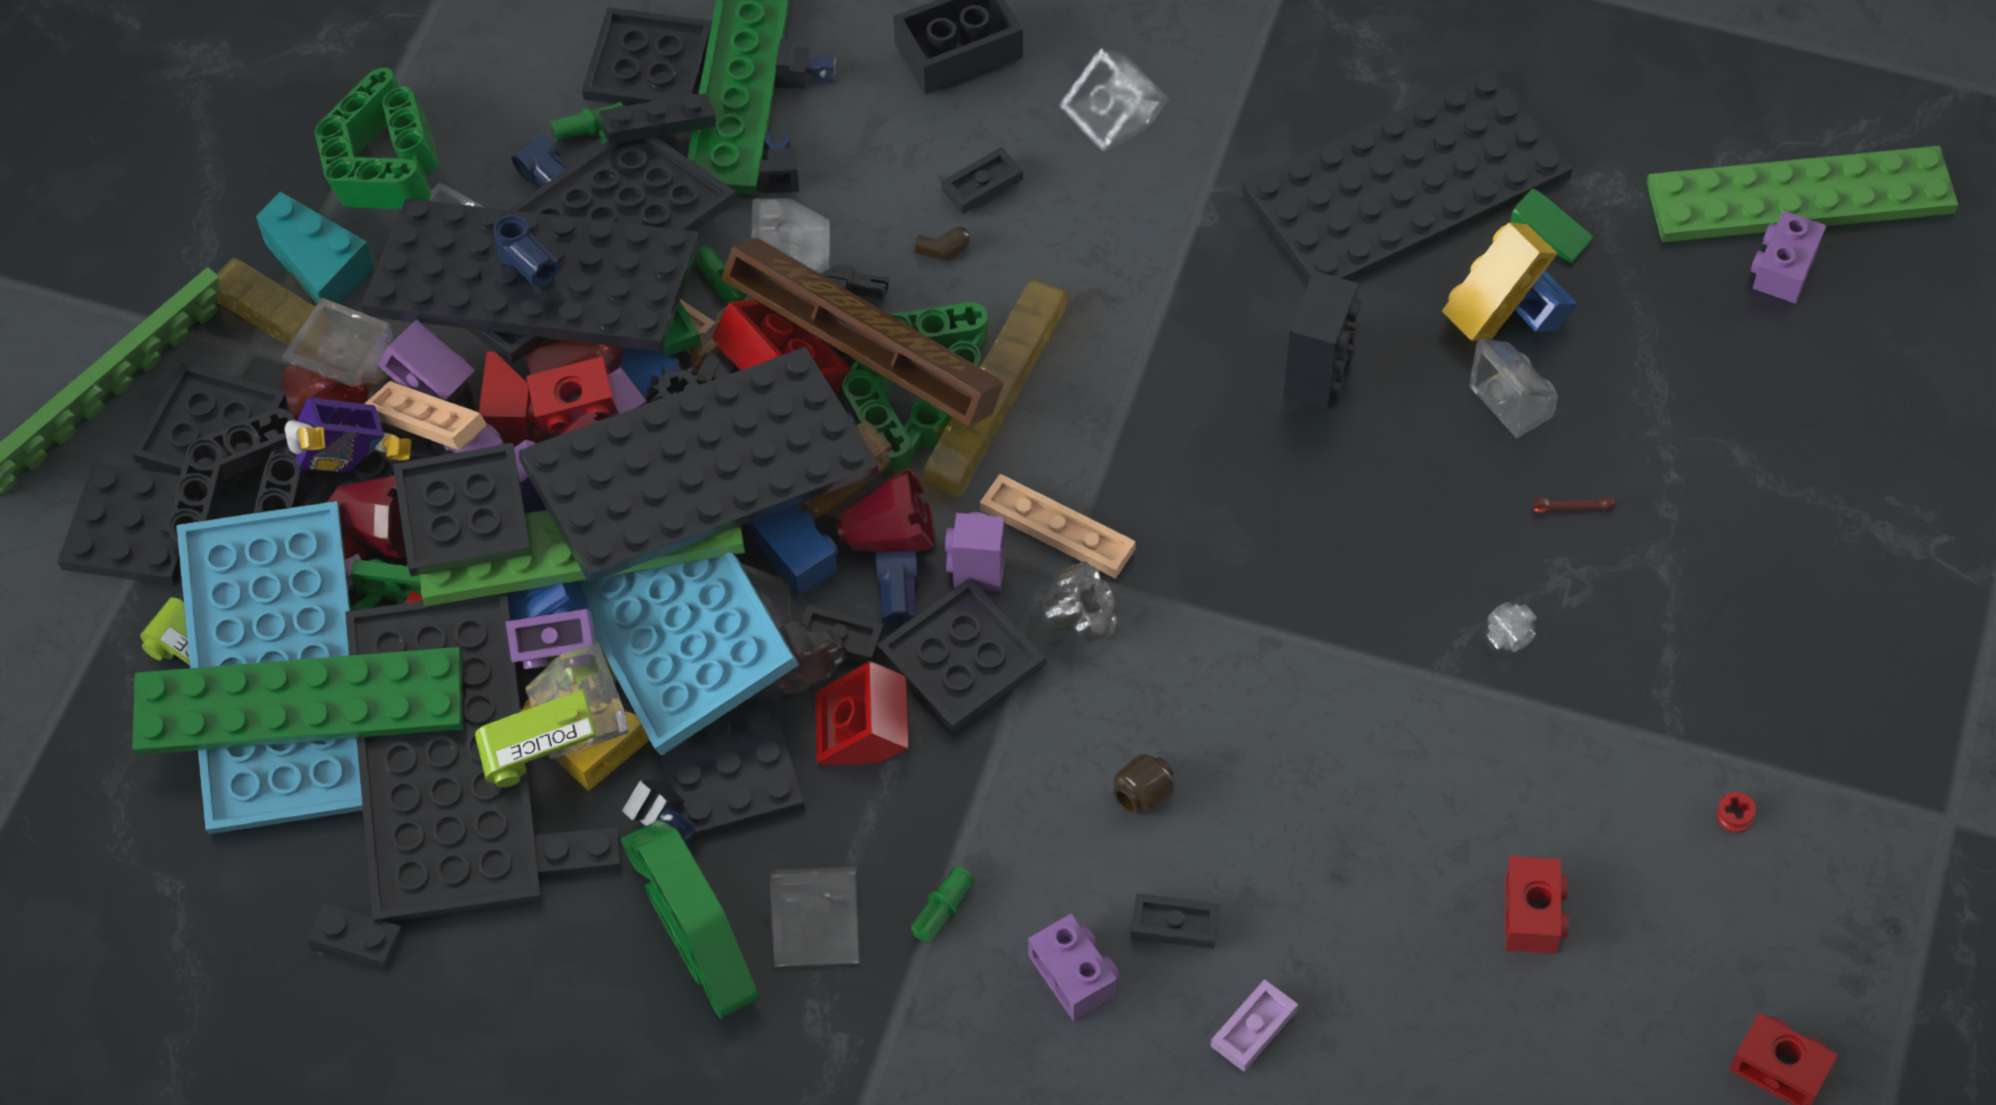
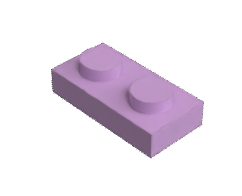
(1254, 1025)

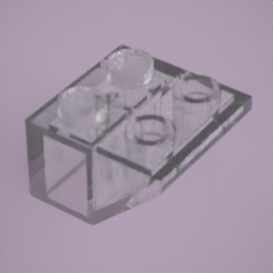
(588, 671)

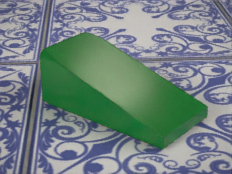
(1552, 225)

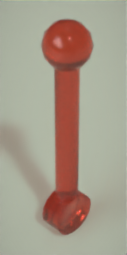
(1607, 503)

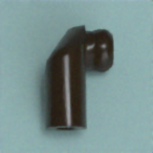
(944, 247)

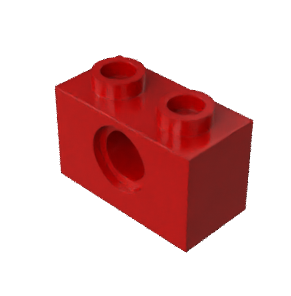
(553, 387)
(1528, 927)
(1794, 1082)

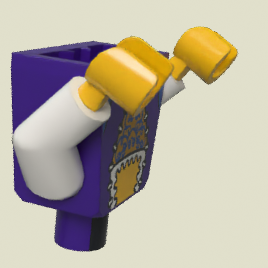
(338, 436)

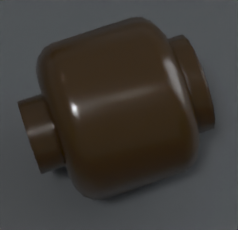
(1143, 784)

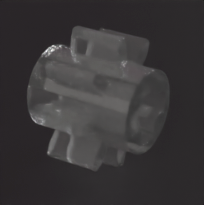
(1511, 626)

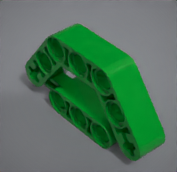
(355, 123)
(958, 328)
(691, 916)

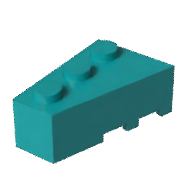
(315, 250)

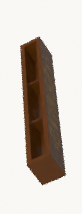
(863, 331)

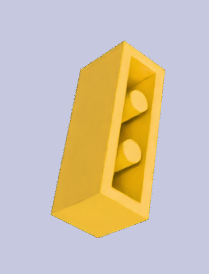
(1498, 281)

